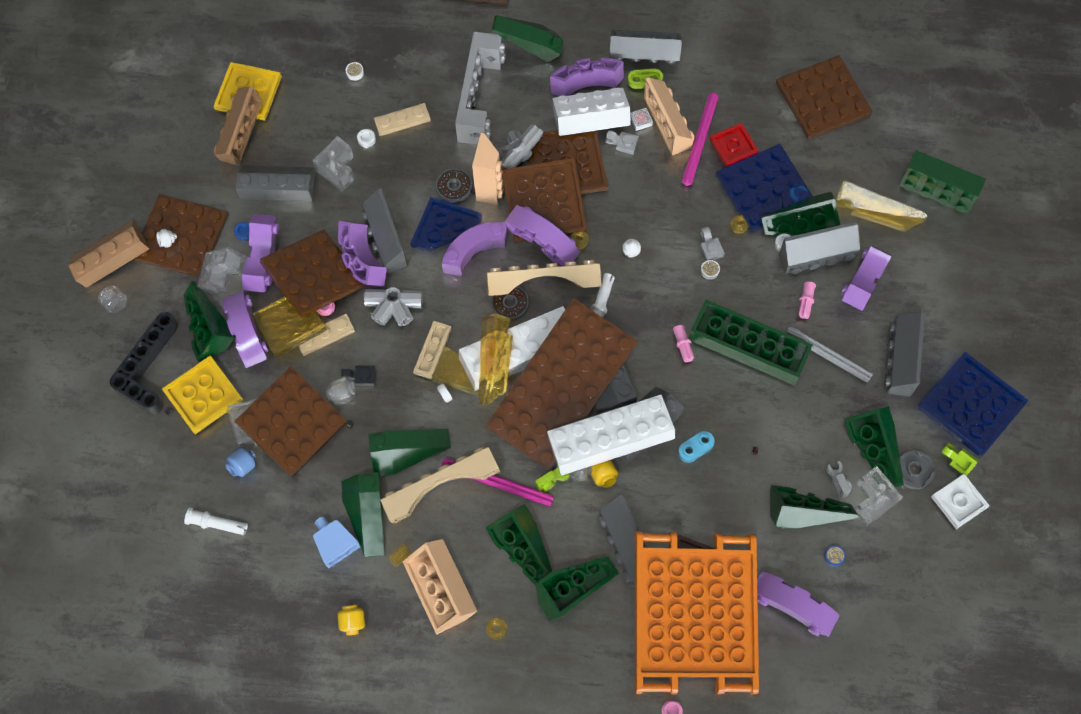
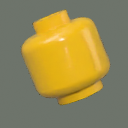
(604, 474)
(351, 619)

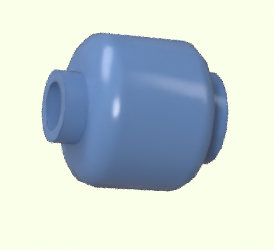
(240, 462)

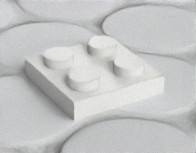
(960, 501)

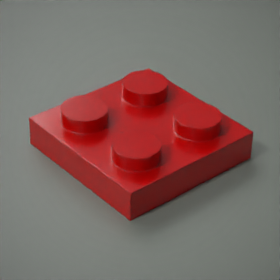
(733, 144)

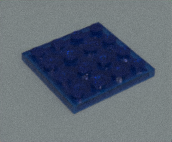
(763, 185)
(972, 404)

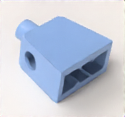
(333, 541)

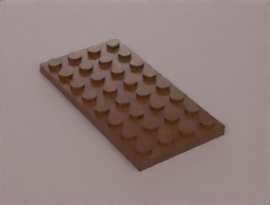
(561, 381)

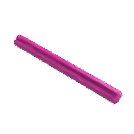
(700, 138)
(512, 487)

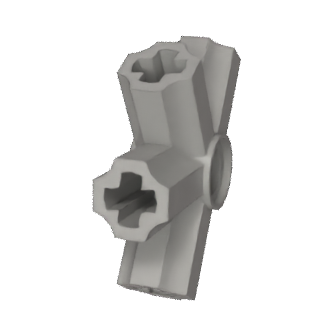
(519, 146)
(397, 308)

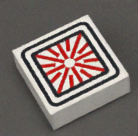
(641, 119)

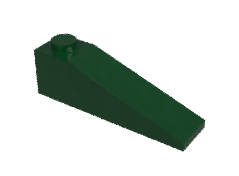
(877, 441)
(522, 541)

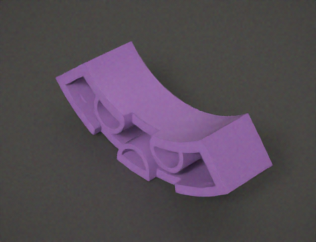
(585, 74)
(534, 227)
(473, 240)
(263, 242)
(358, 255)
(863, 283)
(242, 324)
(797, 603)

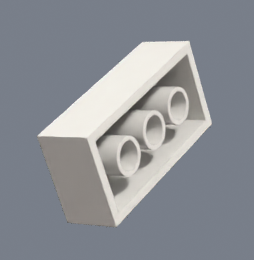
(591, 111)

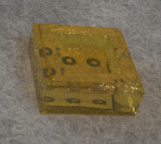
(399, 555)

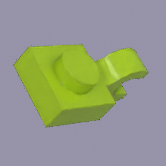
(962, 460)
(547, 481)

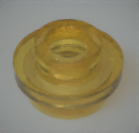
(739, 228)
(583, 243)
(496, 622)

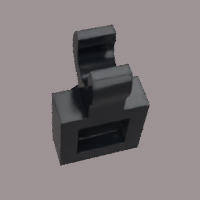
(362, 375)

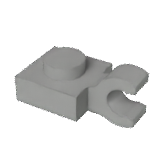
(625, 142)
(710, 247)
(840, 483)

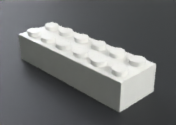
(525, 343)
(611, 434)

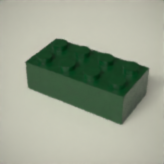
(942, 182)

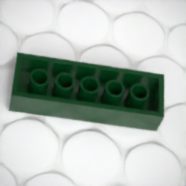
(750, 342)

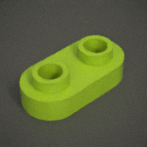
(641, 75)

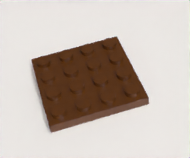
(823, 96)
(583, 148)
(549, 191)
(196, 231)
(311, 273)
(290, 421)

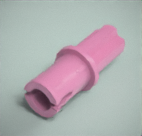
(806, 300)
(683, 343)

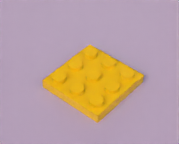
(239, 76)
(202, 394)

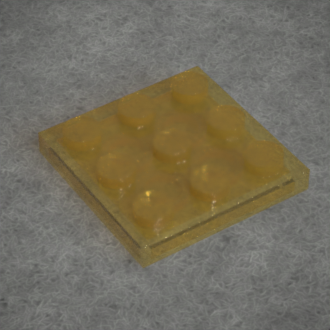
(285, 328)

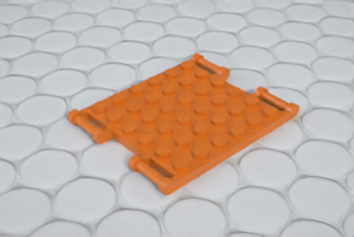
(696, 613)

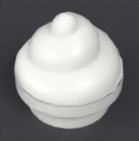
(165, 238)
(631, 247)

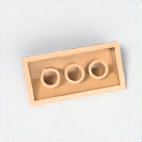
(667, 116)
(487, 172)
(439, 585)

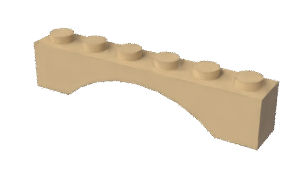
(504, 282)
(403, 502)

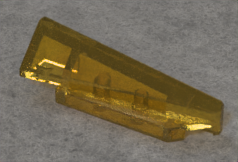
(878, 208)
(494, 357)

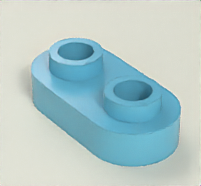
(697, 446)

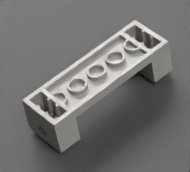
(485, 52)

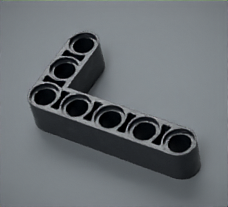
(142, 363)

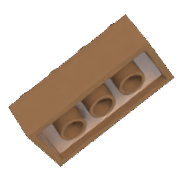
(238, 125)
(108, 254)

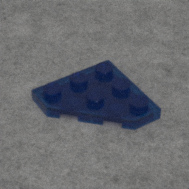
(442, 224)

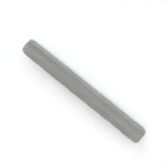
(832, 355)

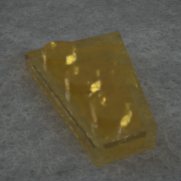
(451, 373)

